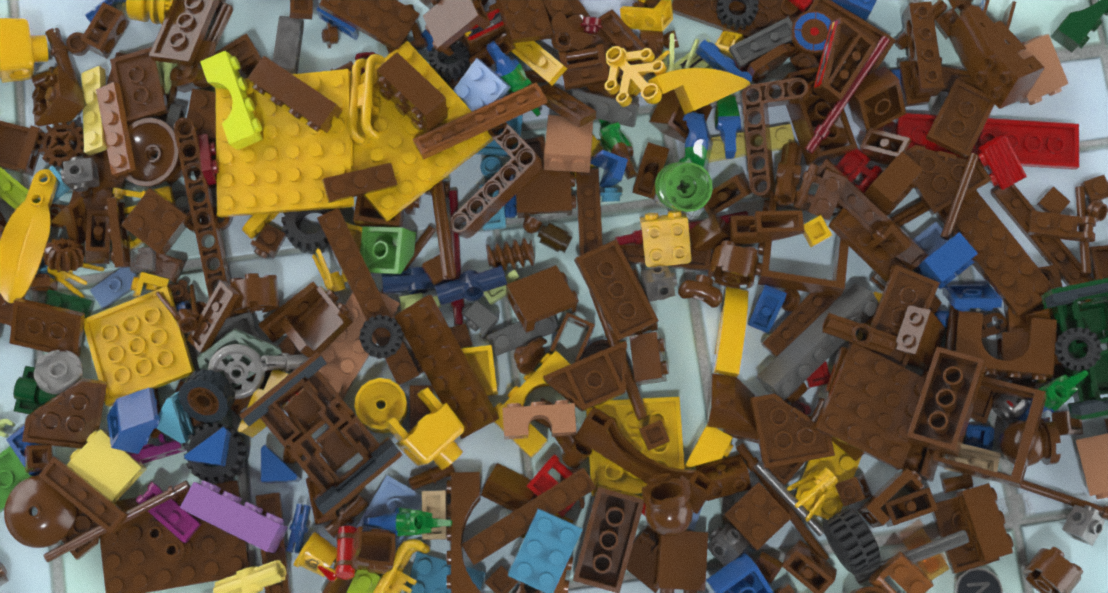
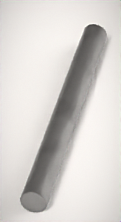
(788, 497)

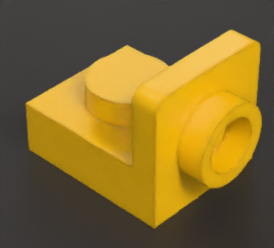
(150, 281)

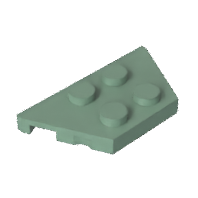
(238, 337)

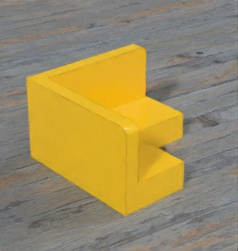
(482, 363)

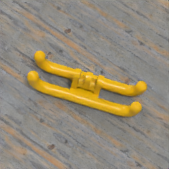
(364, 97)
(395, 579)

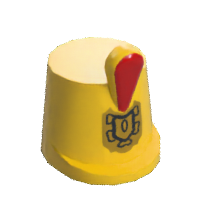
(318, 557)

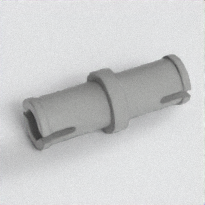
(282, 362)

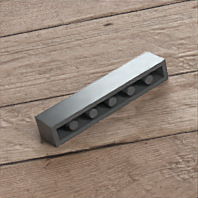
(813, 346)

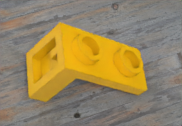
(648, 18)

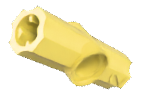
(252, 579)

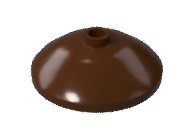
(147, 139)
(51, 523)

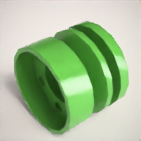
(695, 190)

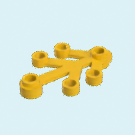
(618, 58)

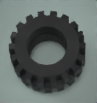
(302, 241)
(235, 459)
(851, 541)

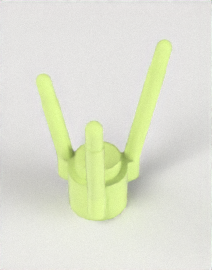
(672, 67)

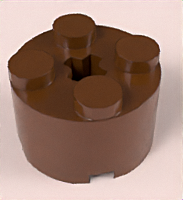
(733, 265)
(256, 293)
(1052, 572)

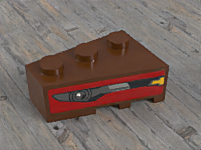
(478, 38)
(841, 60)

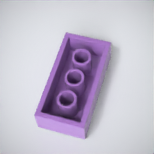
(233, 517)

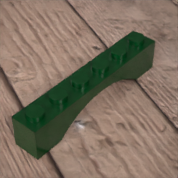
(1077, 25)

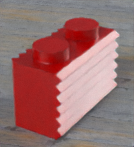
(1001, 162)

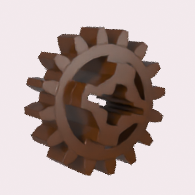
(55, 137)

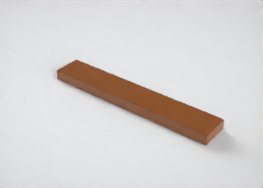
(479, 121)

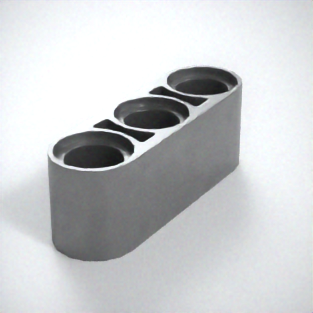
(288, 43)

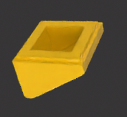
(726, 40)

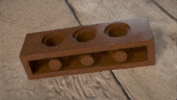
(923, 49)

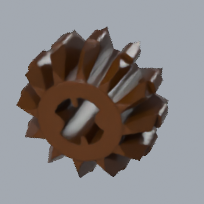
(64, 255)

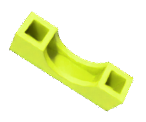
(241, 125)

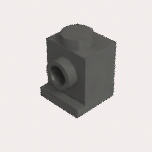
(479, 318)

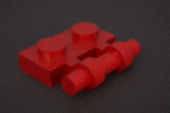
(854, 164)

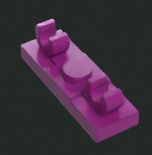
(151, 453)

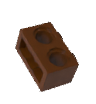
(105, 30)

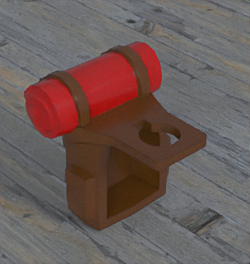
(363, 551)

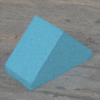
(174, 420)

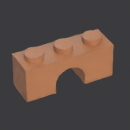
(559, 416)

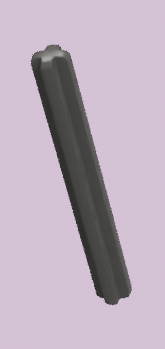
(920, 553)

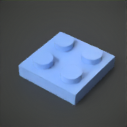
(480, 86)

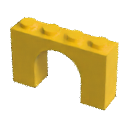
(535, 439)

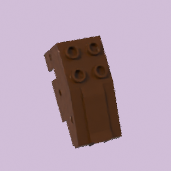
(990, 60)

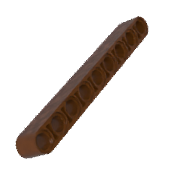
(197, 210)

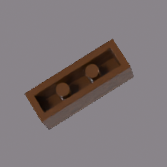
(985, 522)

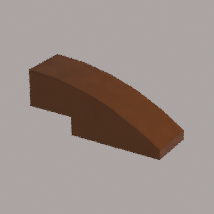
(765, 226)

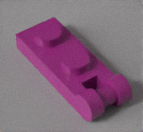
(170, 514)

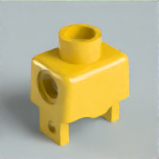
(19, 50)
(432, 436)

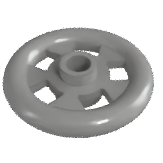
(236, 352)

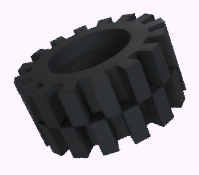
(737, 20)
(454, 70)
(381, 322)
(1086, 336)

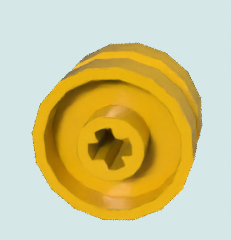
(380, 391)

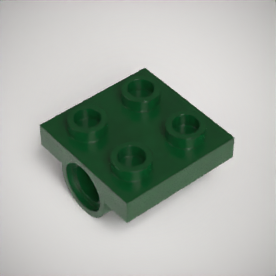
(28, 394)

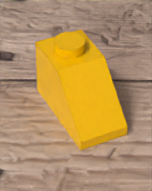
(710, 447)

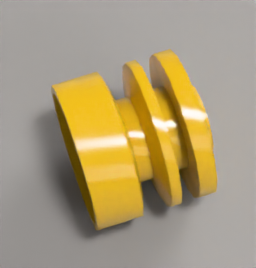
(148, 9)

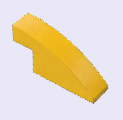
(699, 86)
(731, 332)

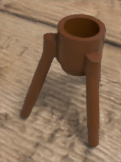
(184, 318)

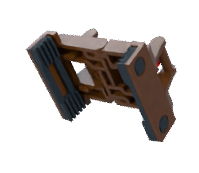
(337, 444)

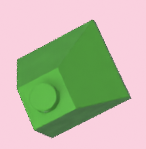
(387, 249)

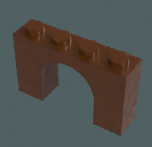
(1034, 364)

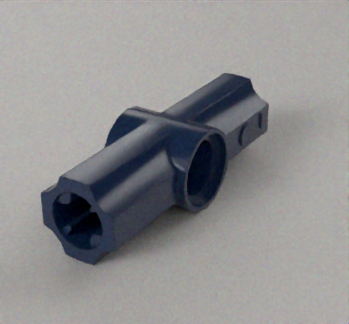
(412, 281)
(471, 285)

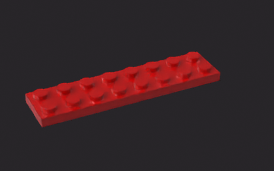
(1033, 141)

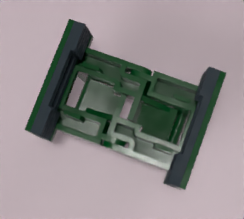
(1087, 315)

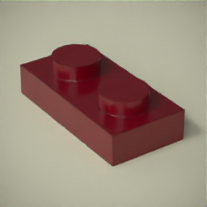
(208, 164)

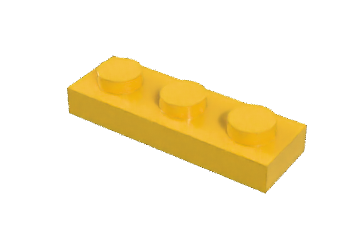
(539, 61)

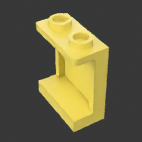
(104, 467)

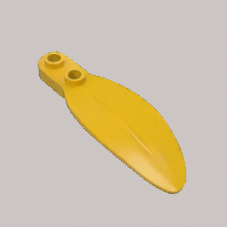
(26, 238)

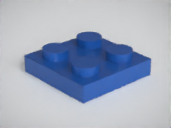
(972, 296)

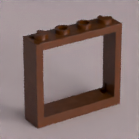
(797, 282)
(1016, 479)

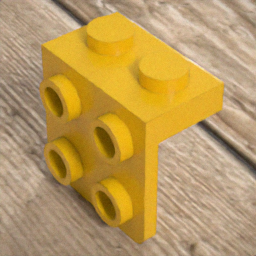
(666, 239)

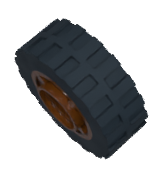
(206, 396)

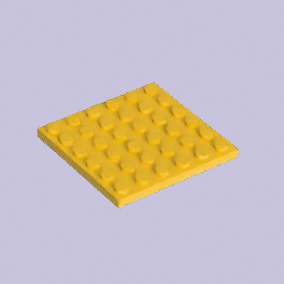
(397, 146)
(291, 160)

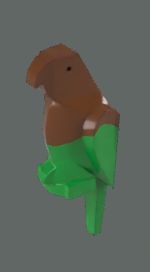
(616, 143)

